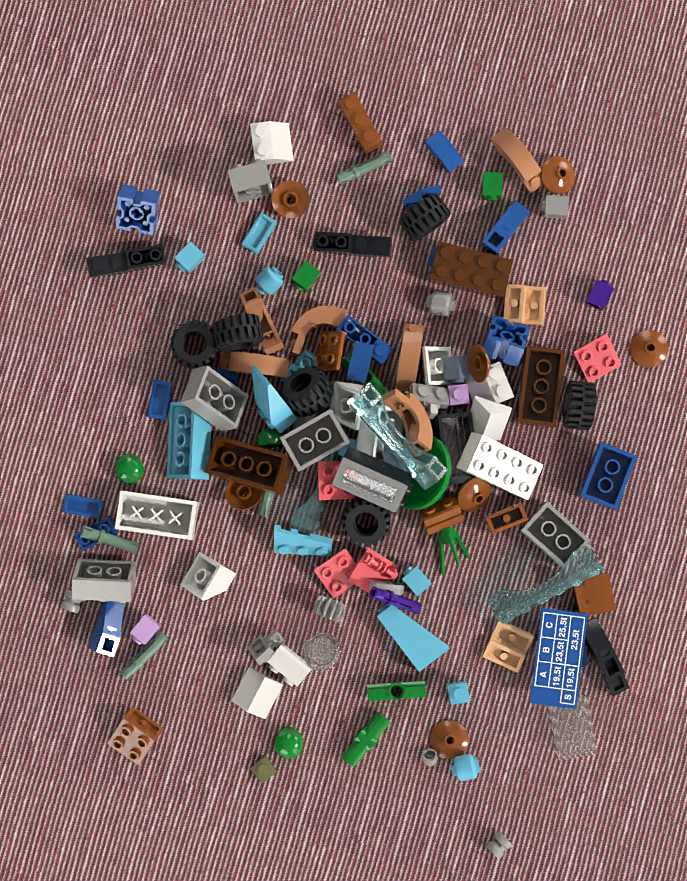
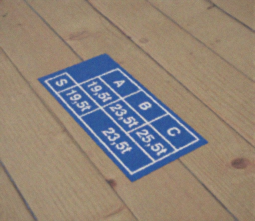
(558, 658)

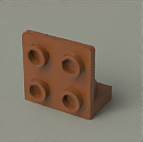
(330, 351)
(594, 595)
(135, 735)

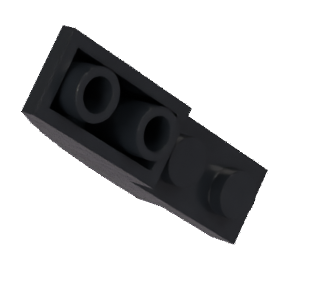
(352, 244)
(126, 261)
(605, 658)

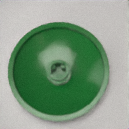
(420, 498)

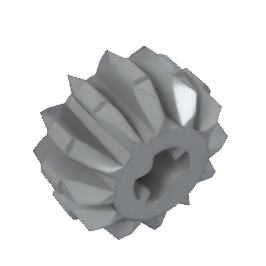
(329, 608)

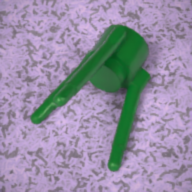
(450, 536)

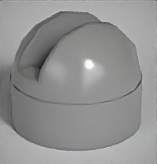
(429, 757)

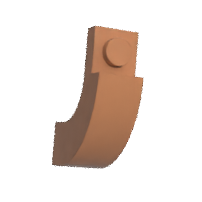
(519, 157)
(254, 305)
(316, 317)
(409, 356)
(243, 362)
(414, 418)

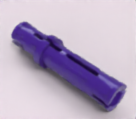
(389, 598)

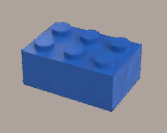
(607, 476)

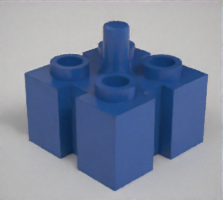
(137, 209)
(506, 341)

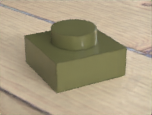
(263, 769)

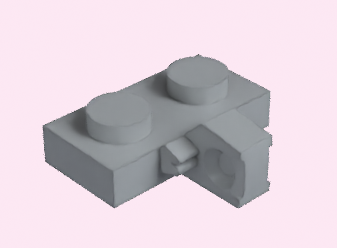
(430, 397)
(262, 647)

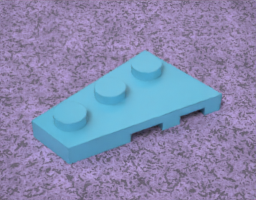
(294, 543)

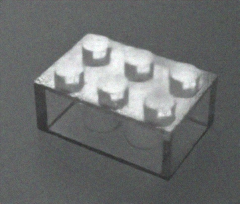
(572, 730)

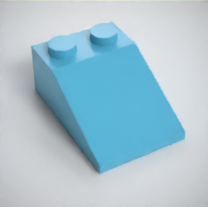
(270, 403)

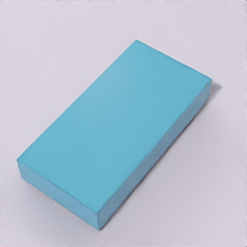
(259, 233)

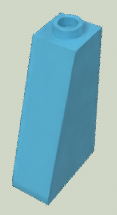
(413, 639)

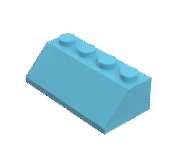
(187, 444)

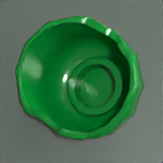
(269, 439)
(129, 468)
(288, 742)

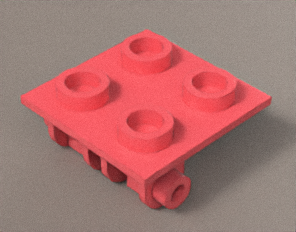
(597, 358)
(326, 475)
(372, 567)
(336, 571)

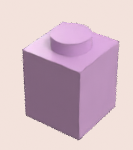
(458, 395)
(145, 630)

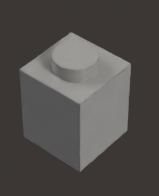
(555, 206)

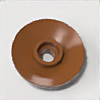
(551, 175)
(287, 190)
(639, 349)
(478, 363)
(473, 494)
(234, 496)
(447, 729)

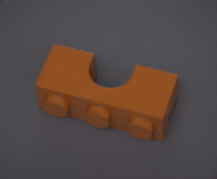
(360, 122)

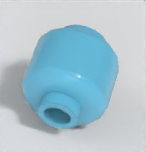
(269, 280)
(465, 767)

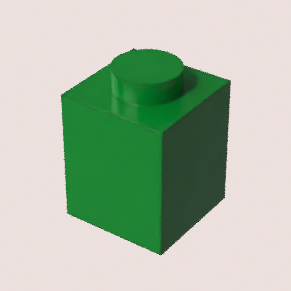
(491, 186)
(305, 277)

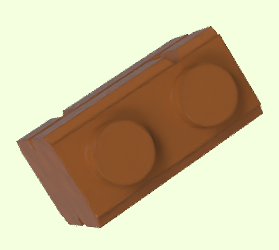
(441, 515)
(505, 518)

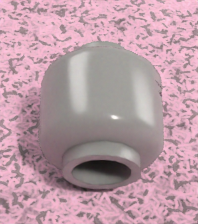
(440, 303)

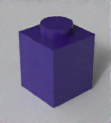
(600, 294)

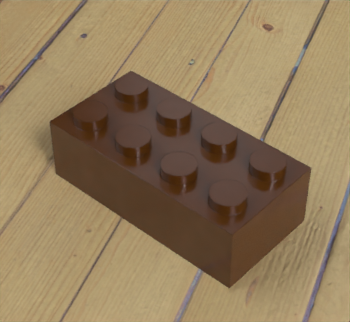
(470, 270)
(540, 386)
(249, 465)

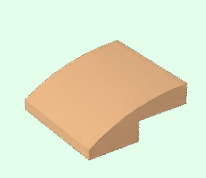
(525, 304)
(508, 646)

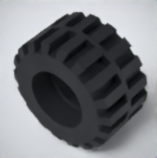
(425, 217)
(237, 332)
(178, 340)
(307, 391)
(579, 405)
(361, 534)

